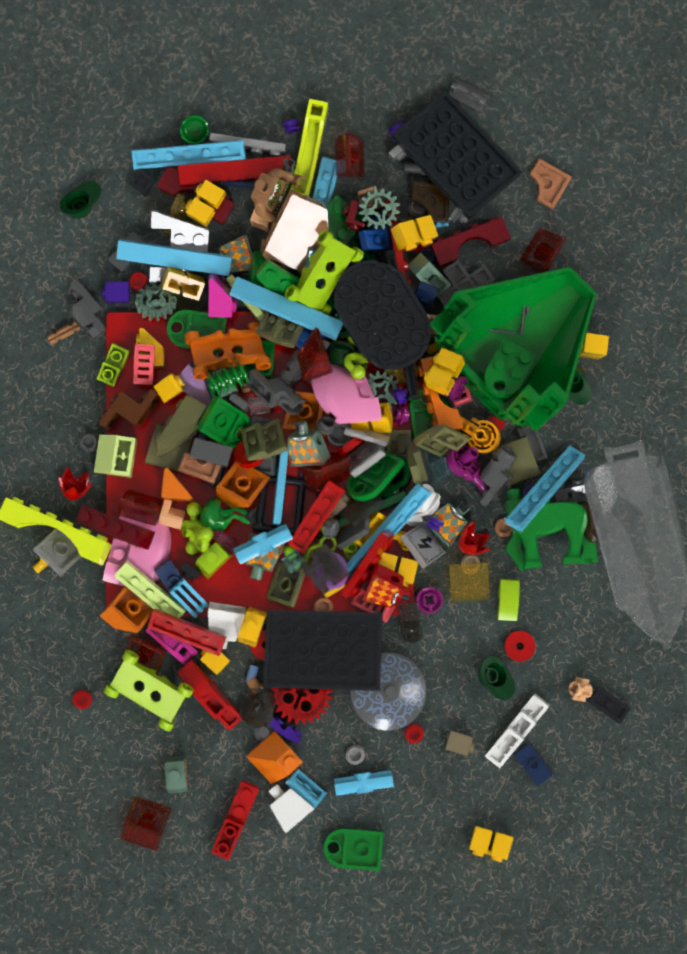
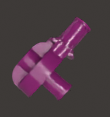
(466, 465)

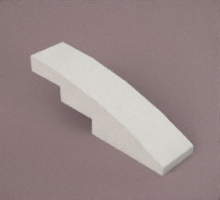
(517, 730)

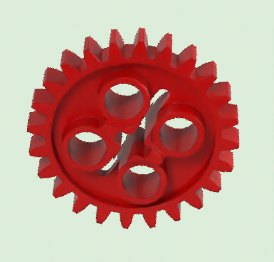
(317, 700)

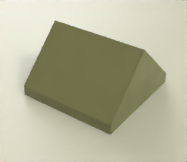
(286, 586)

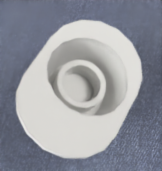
(428, 508)

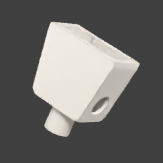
(226, 620)
(288, 807)

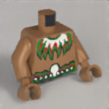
(270, 192)

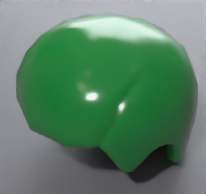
(194, 129)

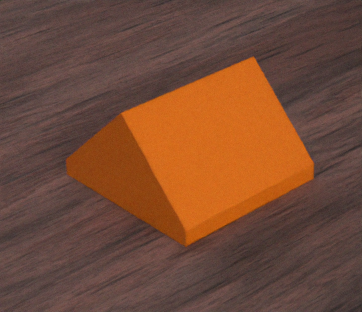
(173, 489)

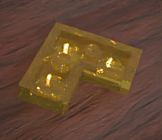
(177, 210)

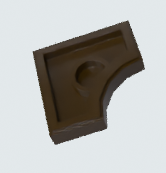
(431, 199)

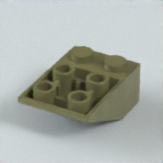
(181, 425)

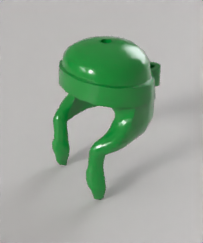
(217, 518)

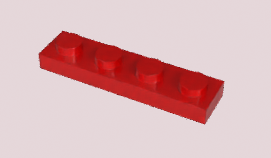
(316, 516)
(363, 571)
(187, 632)

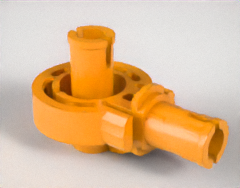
(481, 434)

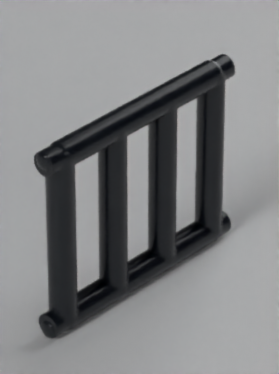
(260, 527)

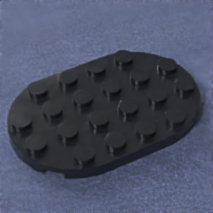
(382, 315)

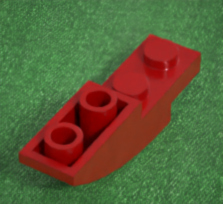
(209, 696)
(235, 820)

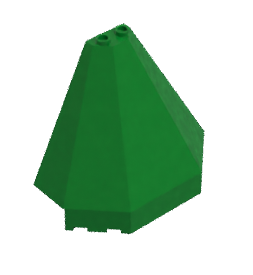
(553, 331)

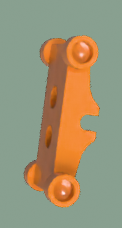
(247, 340)

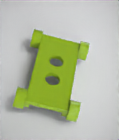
(329, 251)
(171, 695)

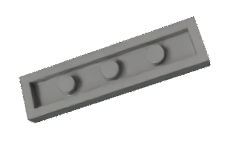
(255, 146)

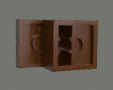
(129, 409)

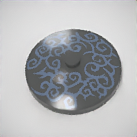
(399, 698)

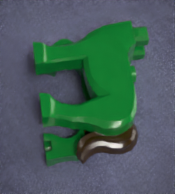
(570, 517)

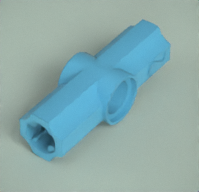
(262, 544)
(363, 782)

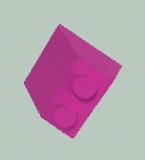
(220, 301)

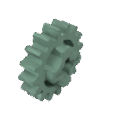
(387, 207)
(155, 302)
(387, 381)

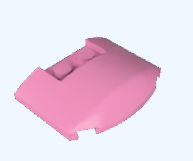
(346, 397)
(141, 558)

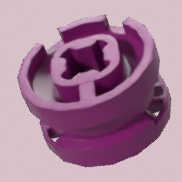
(457, 389)
(429, 600)

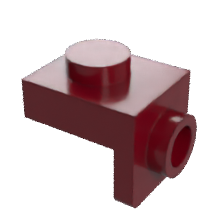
(350, 213)

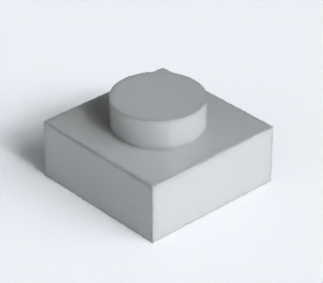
(397, 153)

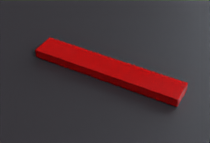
(228, 170)

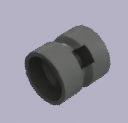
(337, 438)

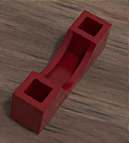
(170, 185)
(492, 232)
(115, 527)

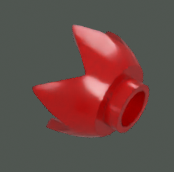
(73, 487)
(472, 542)

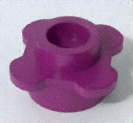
(400, 414)

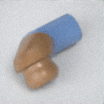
(251, 679)

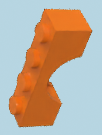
(440, 412)

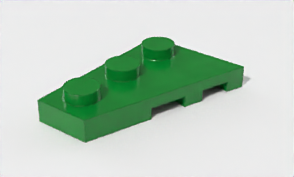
(276, 278)

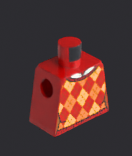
(385, 587)

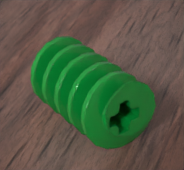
(226, 378)

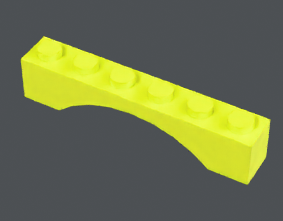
(310, 144)
(88, 546)

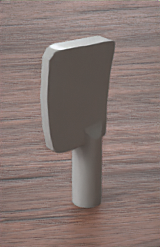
(367, 435)

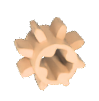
(580, 689)

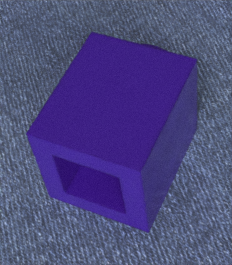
(116, 292)

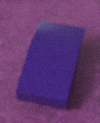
(290, 733)

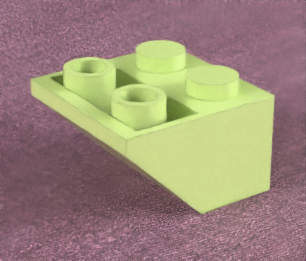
(115, 455)

